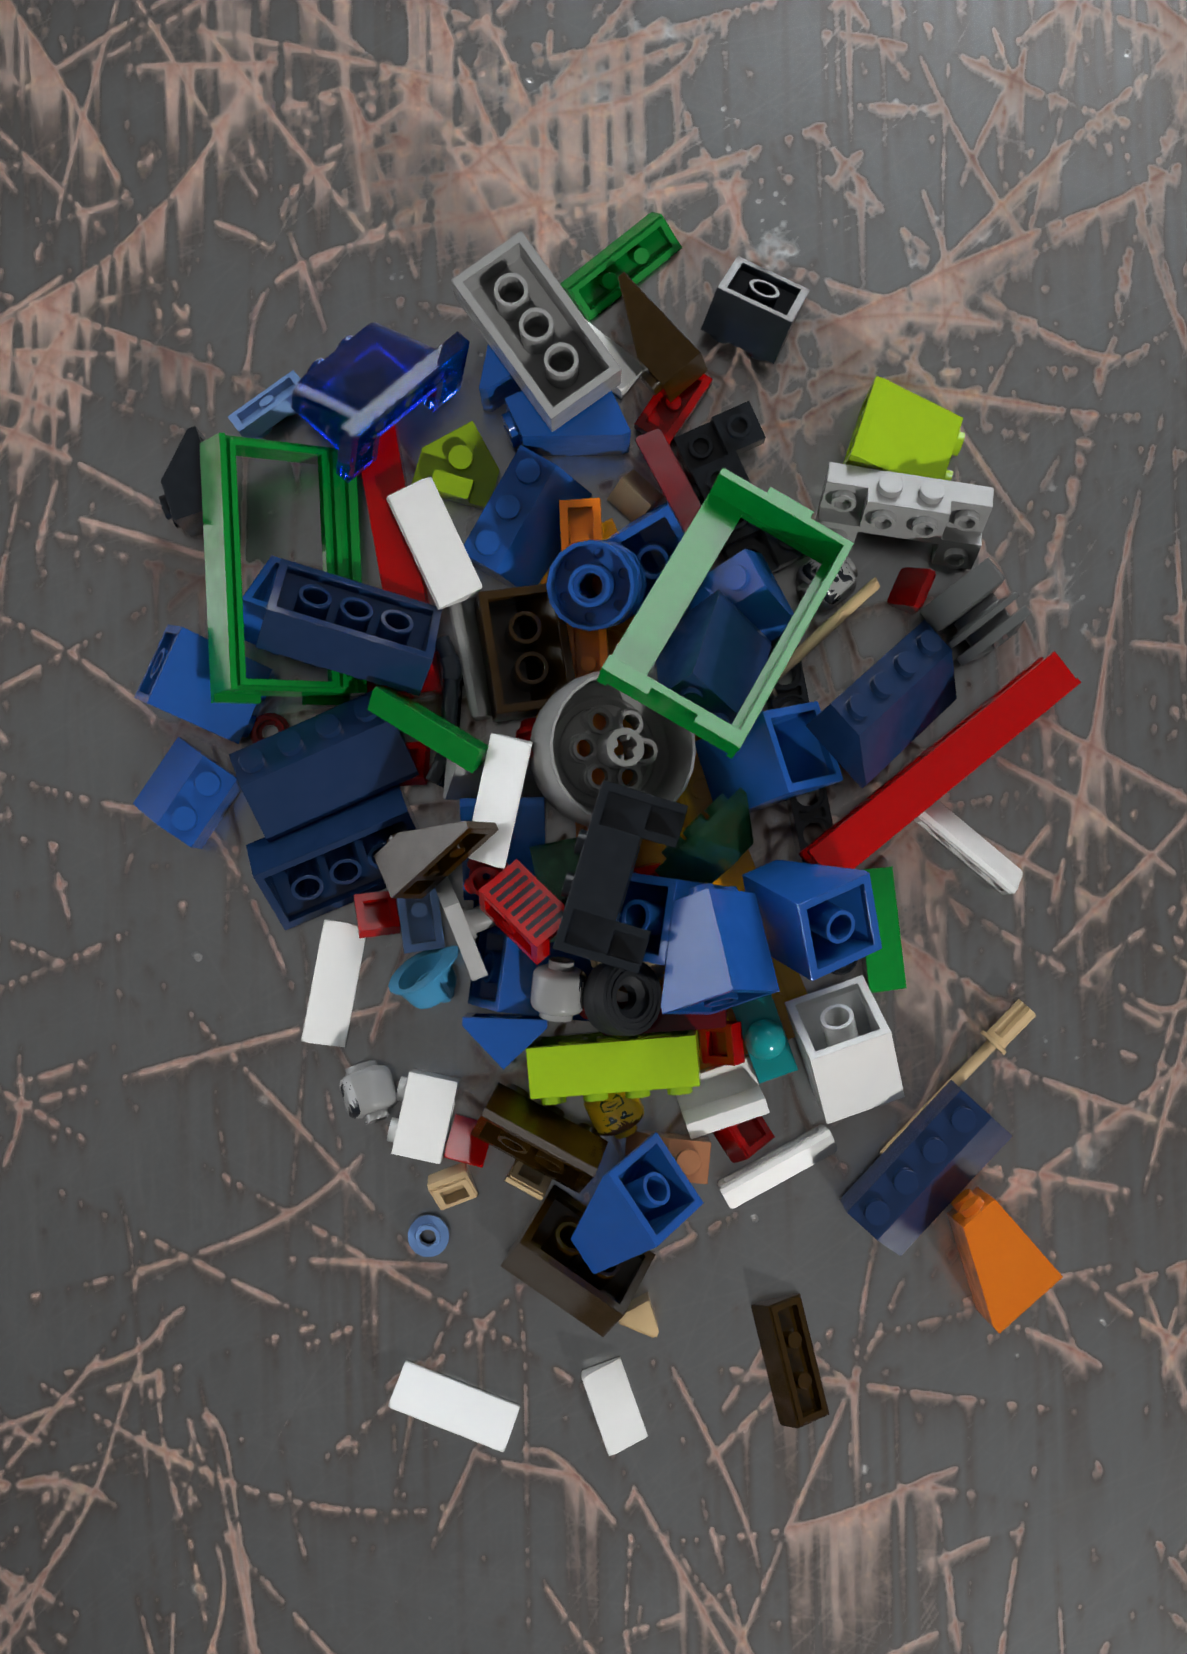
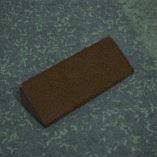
(790, 1360)

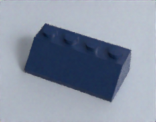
(350, 627)
(888, 704)
(321, 767)
(329, 859)
(924, 1168)

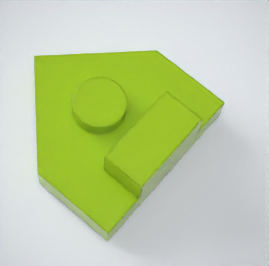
(460, 467)

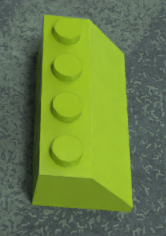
(612, 1064)

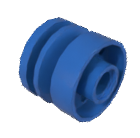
(572, 591)

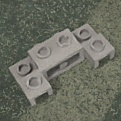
(907, 508)

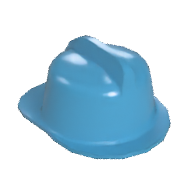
(426, 977)

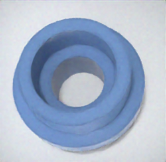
(432, 1223)

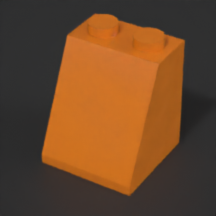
(998, 1259)

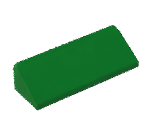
(634, 252)
(428, 728)
(885, 967)

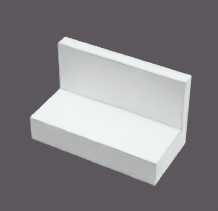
(722, 1099)

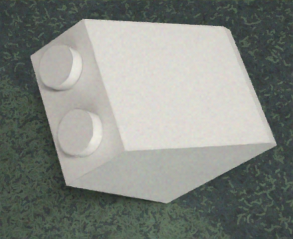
(846, 1049)

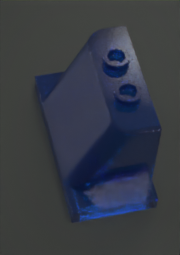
(372, 386)

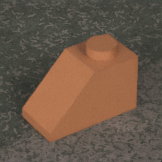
(689, 1153)

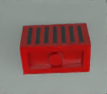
(522, 909)

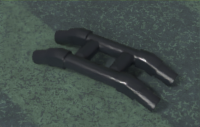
(451, 700)

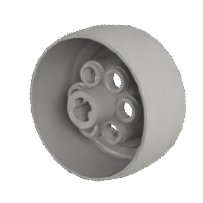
(655, 751)

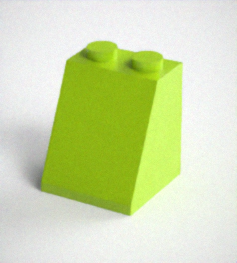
(904, 433)

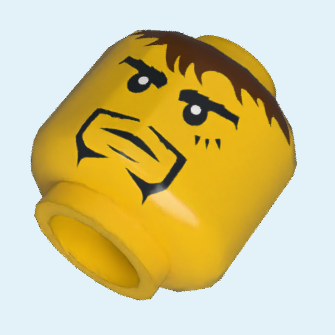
(616, 1115)

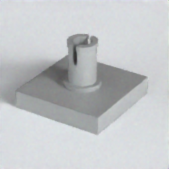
(464, 927)

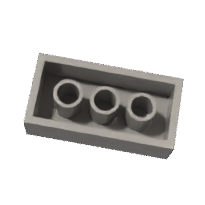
(536, 331)

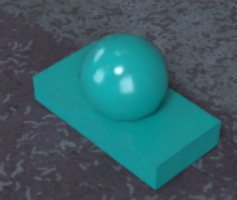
(765, 1038)

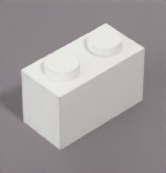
(424, 1115)

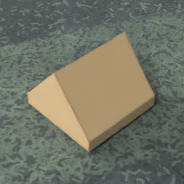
(634, 496)
(528, 1180)
(452, 1186)
(641, 1316)

